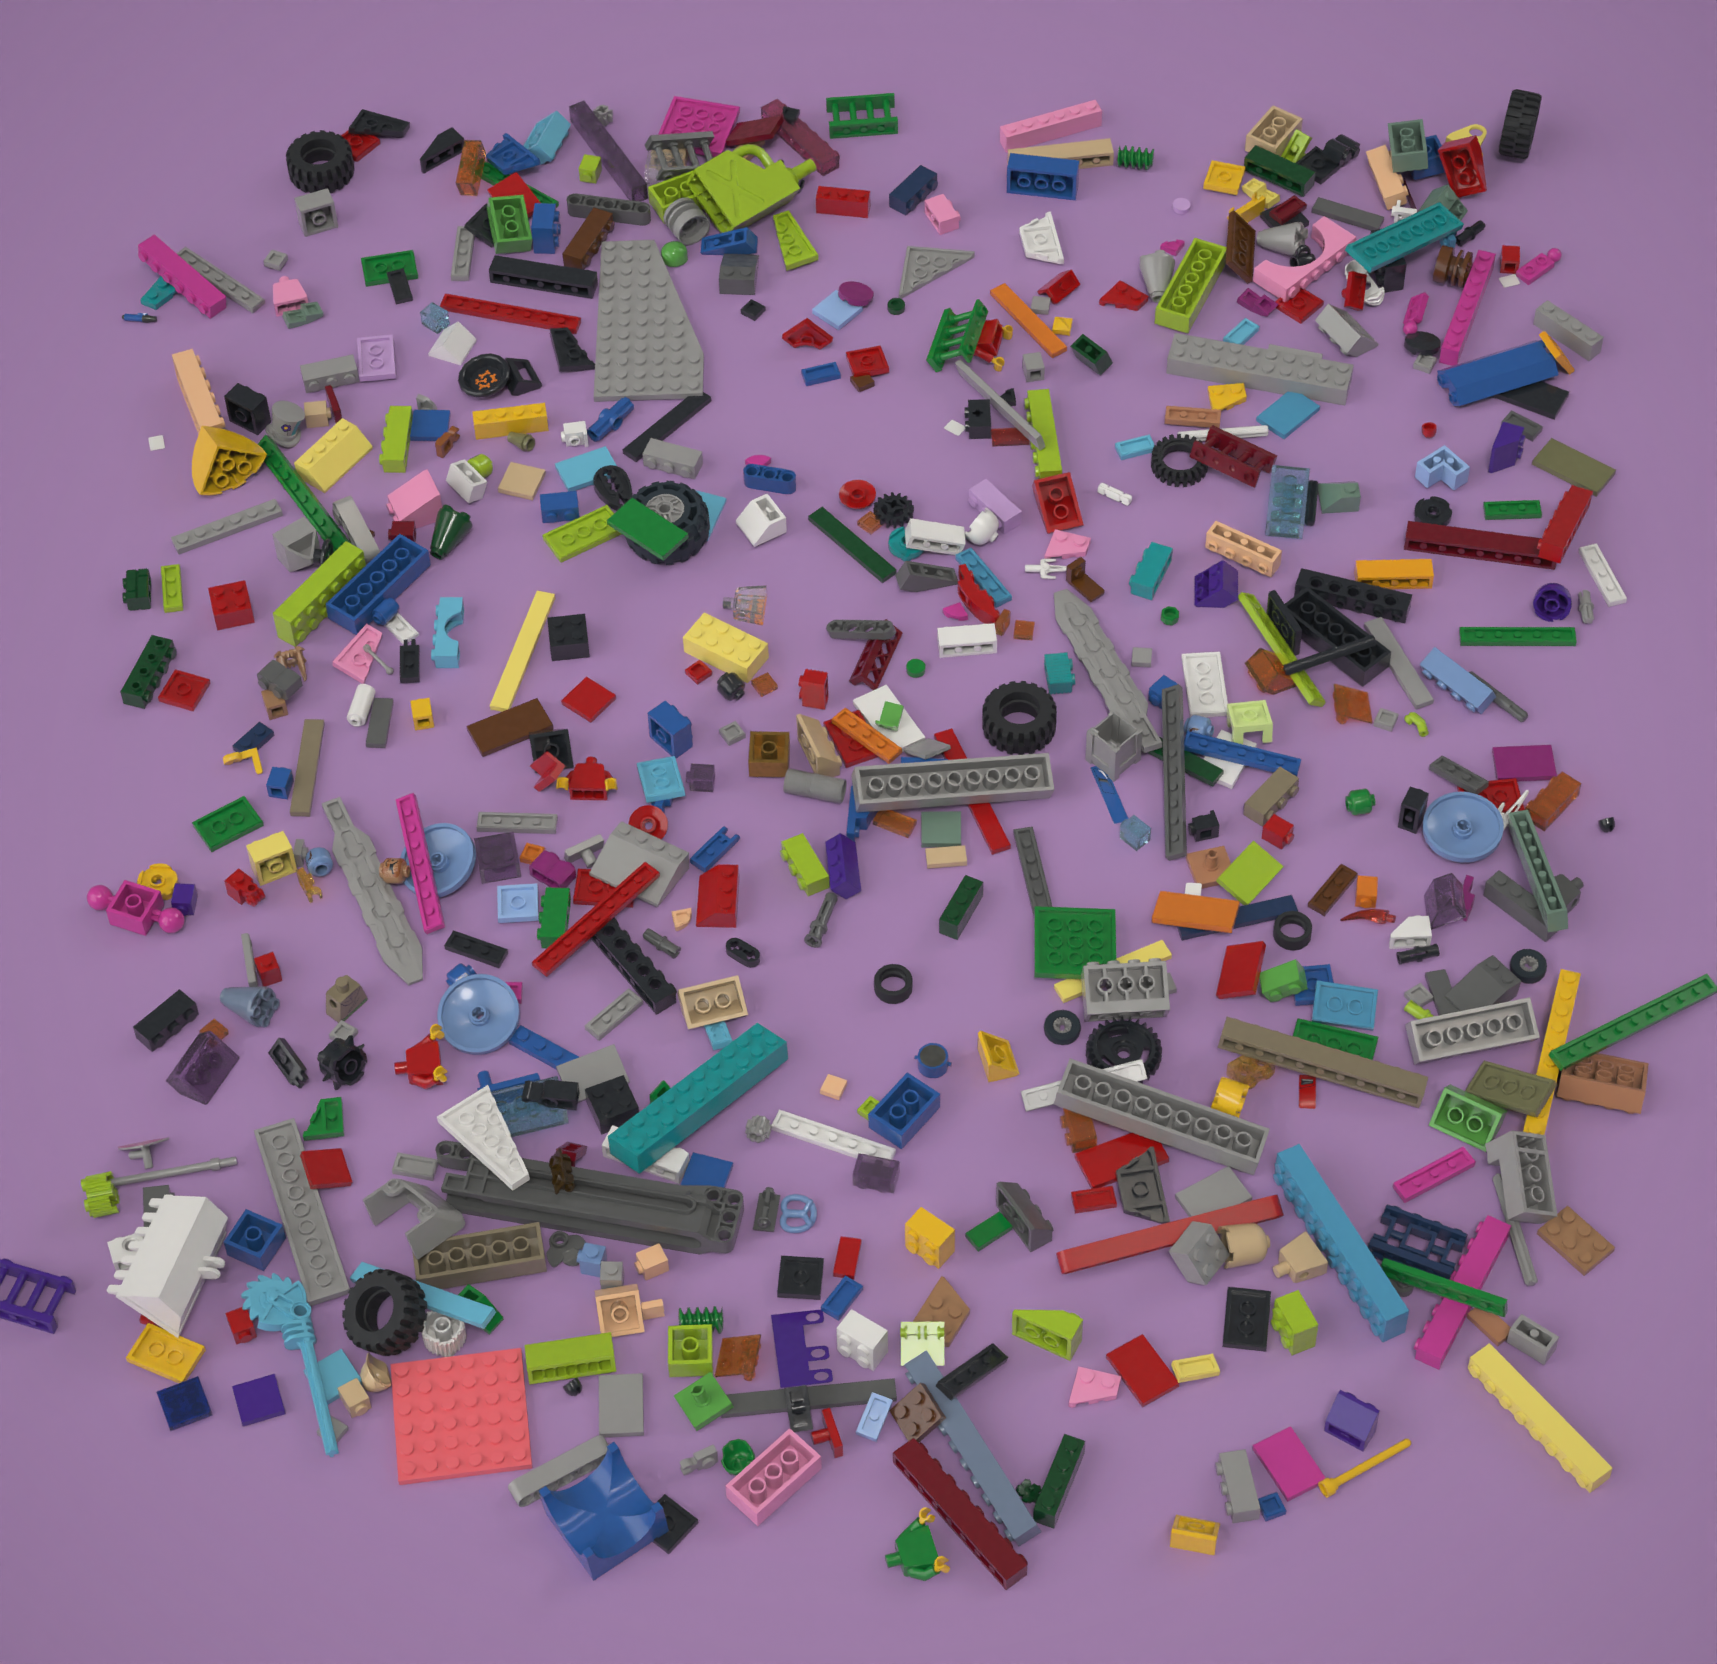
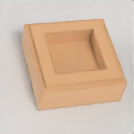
(833, 1087)
(652, 1309)

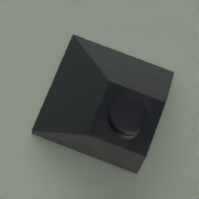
(552, 741)

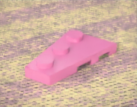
(354, 659)

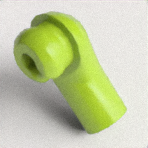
(1421, 725)

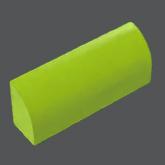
(570, 1358)

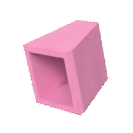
(416, 501)

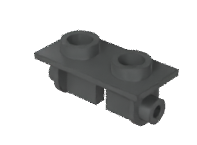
(766, 1210)

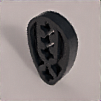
(604, 489)

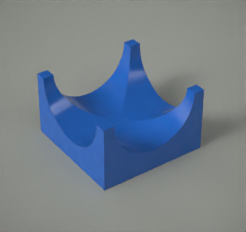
(605, 1515)

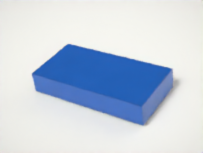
(820, 374)
(842, 1298)

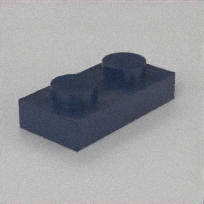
(254, 738)

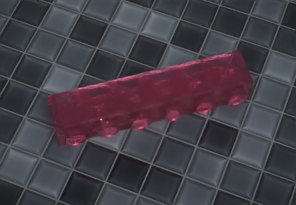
(803, 140)

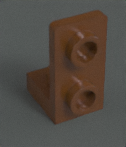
(1082, 582)

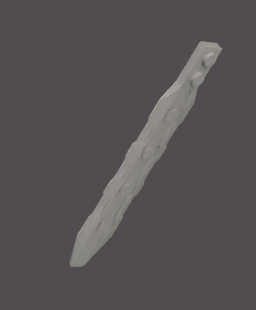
(1104, 665)
(377, 900)

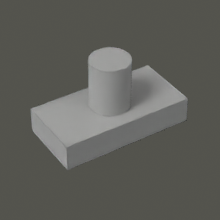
(585, 851)

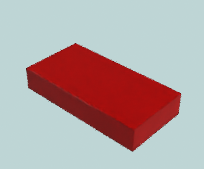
(1093, 1199)
(847, 1257)

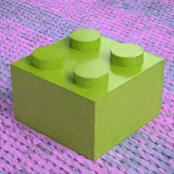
(1294, 1322)
(690, 1350)

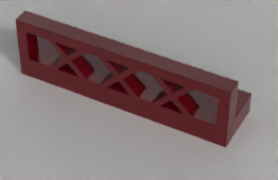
(871, 651)

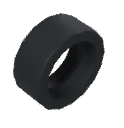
(1292, 943)
(893, 970)

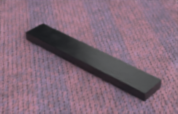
(667, 424)

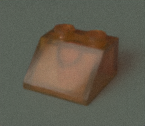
(1268, 672)

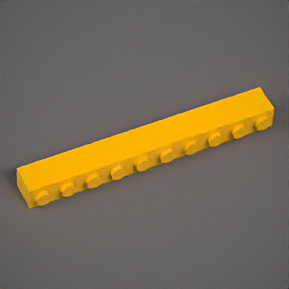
(1554, 1038)

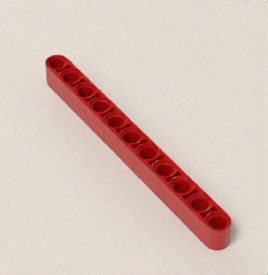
(1164, 1235)

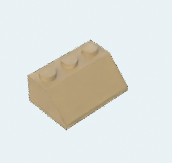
(817, 747)
(712, 1002)

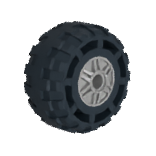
(682, 508)

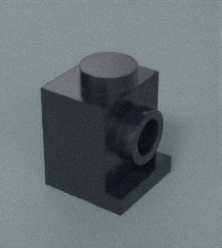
(1204, 827)

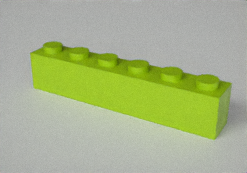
(1042, 419)

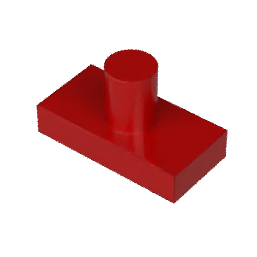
(1355, 291)
(828, 1433)

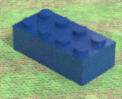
(1042, 176)

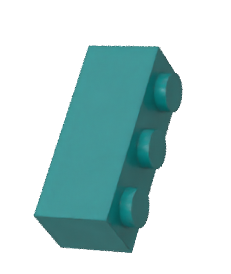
(1151, 570)

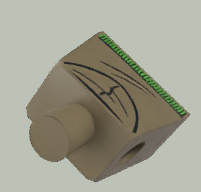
(344, 998)

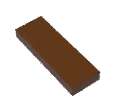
(1332, 889)

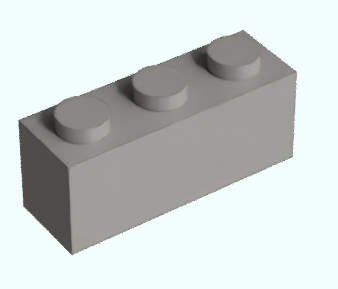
(331, 372)
(672, 458)
(1238, 1486)

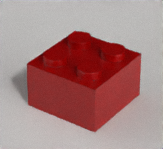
(231, 605)

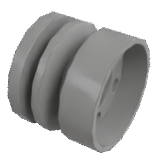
(686, 221)

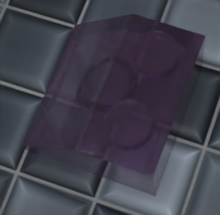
(1445, 901)

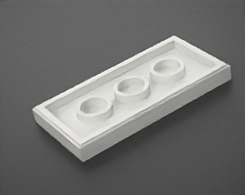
(1205, 684)
(871, 710)

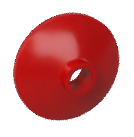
(857, 494)
(650, 814)

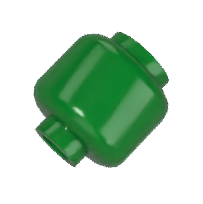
(1360, 802)

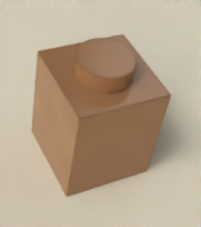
(274, 706)

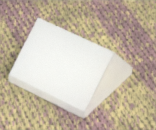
(453, 344)

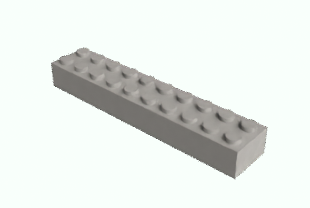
(1259, 368)
(952, 782)
(1161, 1116)

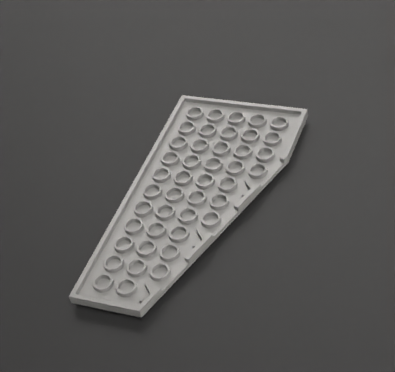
(643, 329)

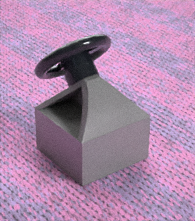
(299, 546)

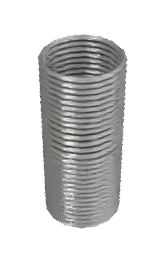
(820, 786)

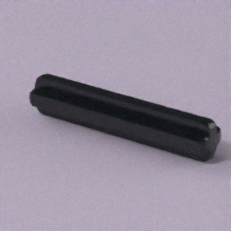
(1311, 503)

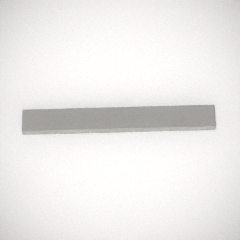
(1000, 404)

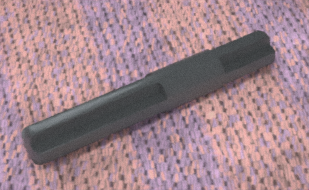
(1504, 702)

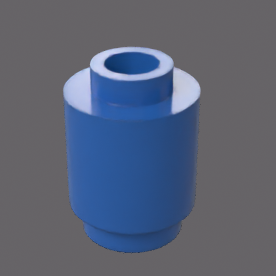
(385, 611)

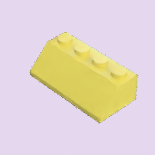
(333, 455)

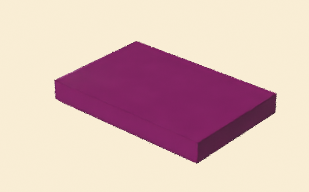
(1524, 762)

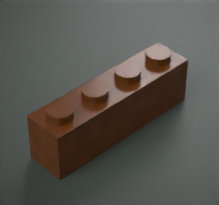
(588, 239)

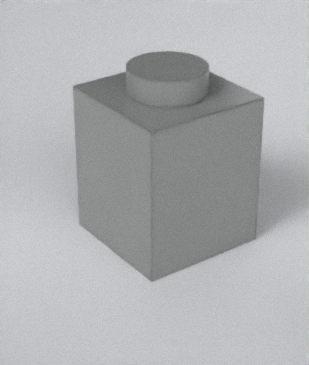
(1033, 367)
(611, 1274)

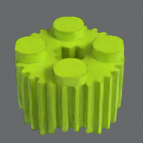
(101, 1195)

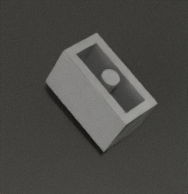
(1532, 1339)

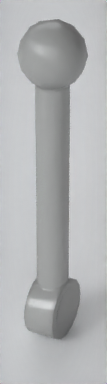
(367, 648)

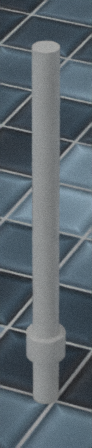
(214, 1164)

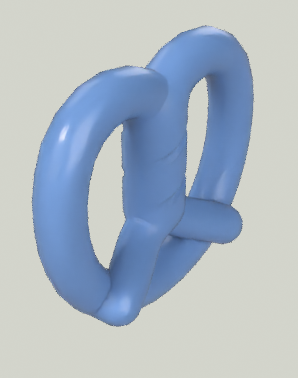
(794, 1213)

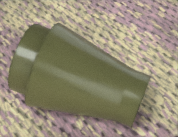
(522, 441)

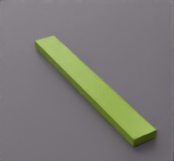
(1280, 648)

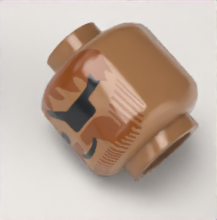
(394, 870)

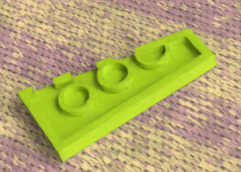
(793, 242)

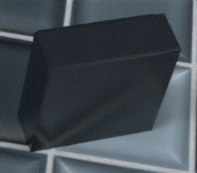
(753, 310)

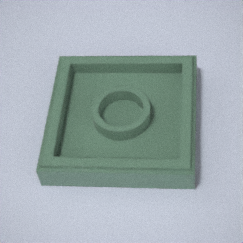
(940, 828)

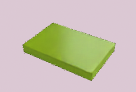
(1249, 873)

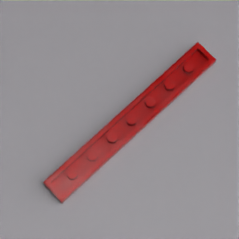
(509, 313)
(982, 812)
(595, 919)

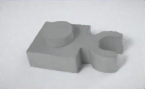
(702, 1460)

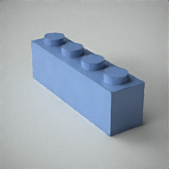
(1457, 680)

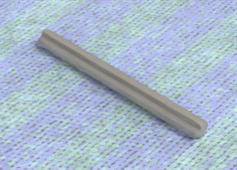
(1517, 1238)

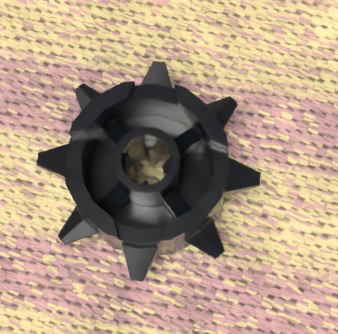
(342, 1062)

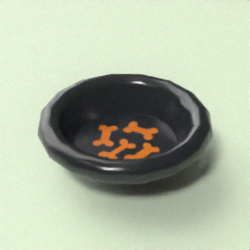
(484, 375)

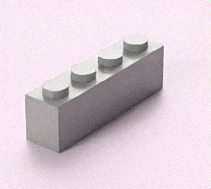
(1568, 330)

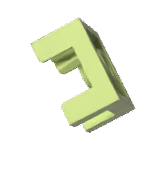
(1249, 717)

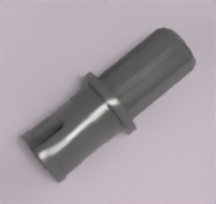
(661, 943)

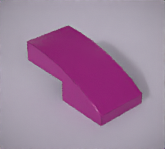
(1256, 304)
(1468, 897)

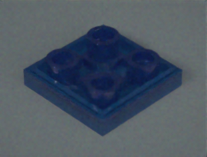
(184, 1403)

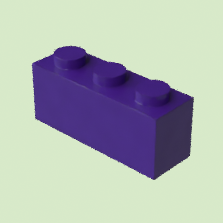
(843, 866)

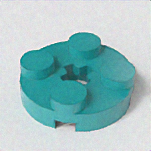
(898, 548)

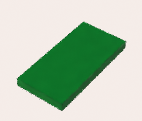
(647, 529)
(1337, 1038)

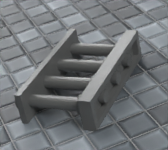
(674, 142)

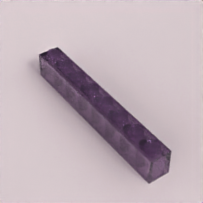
(611, 154)

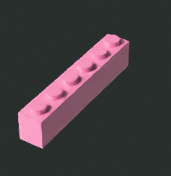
(1051, 125)

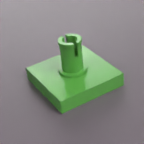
(703, 1401)

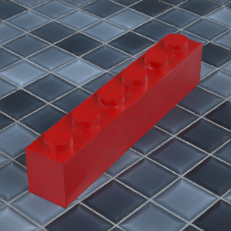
(1564, 524)

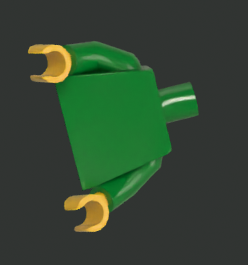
(917, 1550)

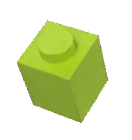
(590, 168)

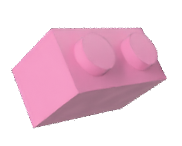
(942, 214)

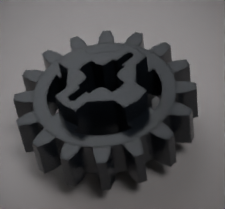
(893, 510)

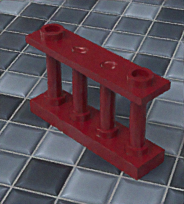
(1238, 448)

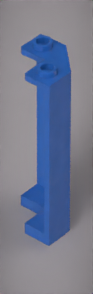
(1497, 372)

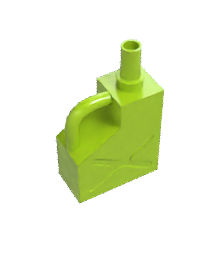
(741, 192)

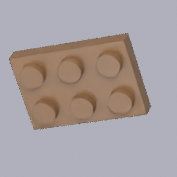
(1575, 1240)

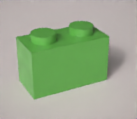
(1283, 981)

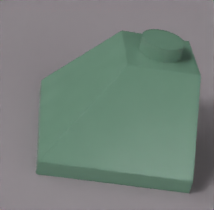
(1339, 497)

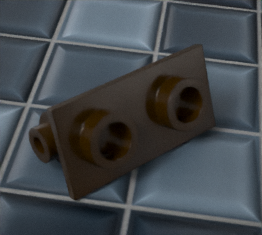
(560, 1169)

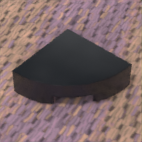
(790, 115)
(1009, 397)

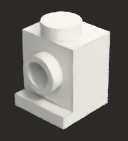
(575, 434)

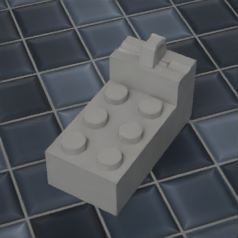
(1524, 1176)

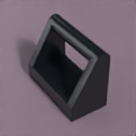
(516, 384)

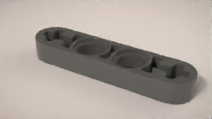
(881, 629)

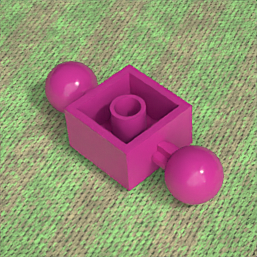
(135, 908)

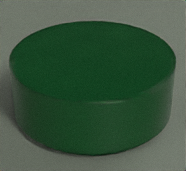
(896, 306)

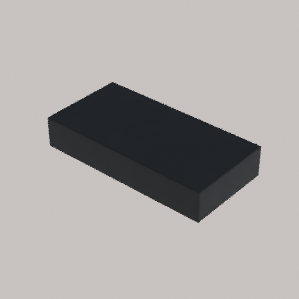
(399, 286)

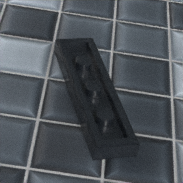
(971, 1371)

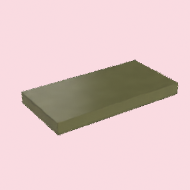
(1573, 466)
(1511, 1088)

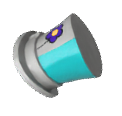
(285, 423)

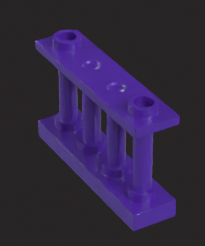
(26, 1315)

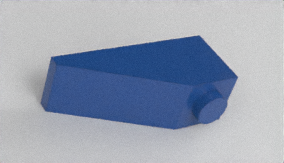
(731, 242)

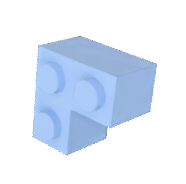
(1442, 466)

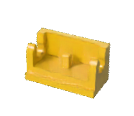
(1251, 209)

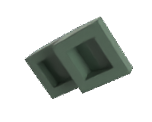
(306, 314)

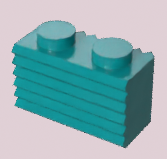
(1058, 673)

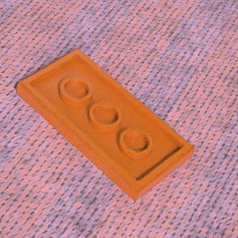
(1195, 911)

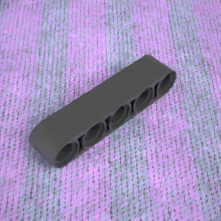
(623, 210)

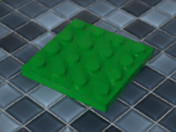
(1070, 939)

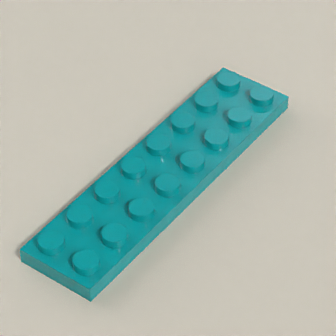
(1404, 237)

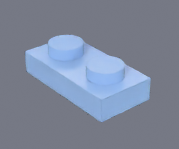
(874, 1417)

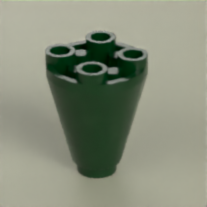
(448, 531)

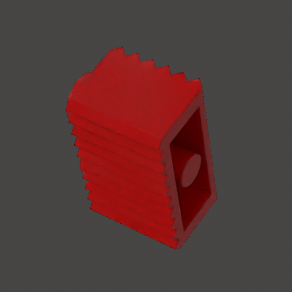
(814, 689)

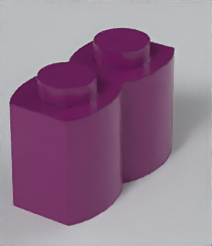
(552, 871)

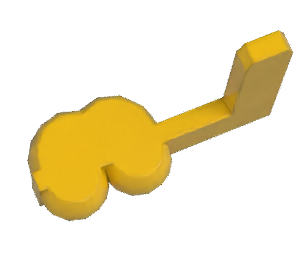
(239, 756)

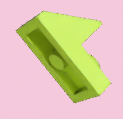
(1296, 147)

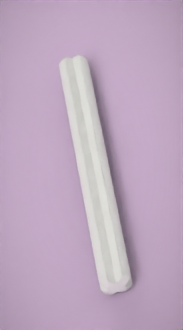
(1241, 432)

